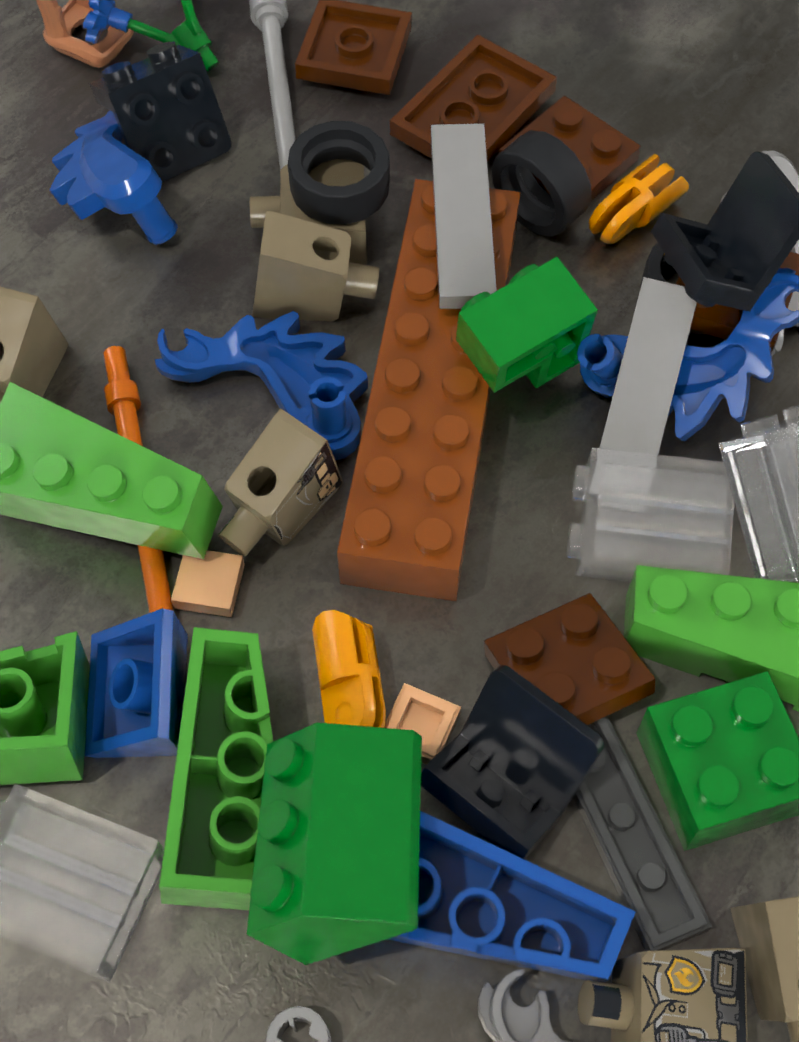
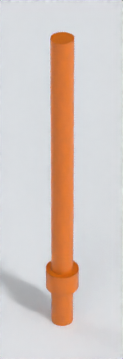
(124, 402)

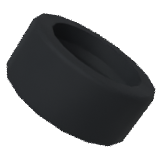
(339, 141)
(559, 172)

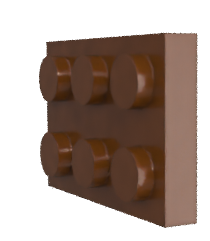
(476, 87)

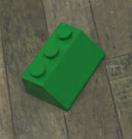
(337, 840)

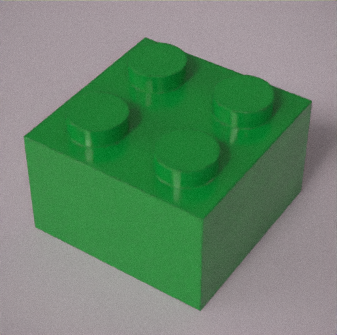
(723, 759)

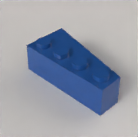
(510, 910)

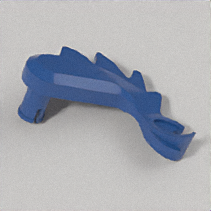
(105, 173)
(295, 368)
(708, 372)

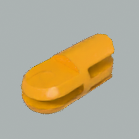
(637, 200)
(348, 670)

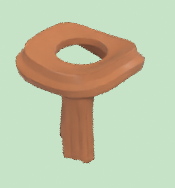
(61, 24)

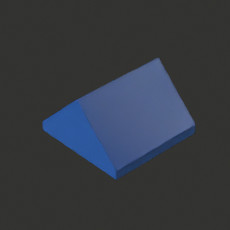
(137, 687)

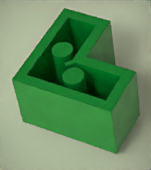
(527, 326)

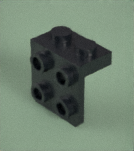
(165, 108)
(742, 243)
(513, 763)

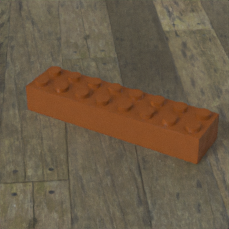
(420, 425)

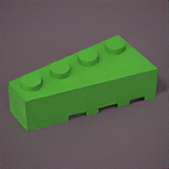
(97, 482)
(716, 625)
(43, 712)
(217, 774)

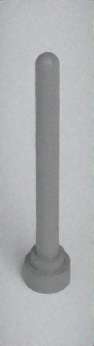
(270, 18)

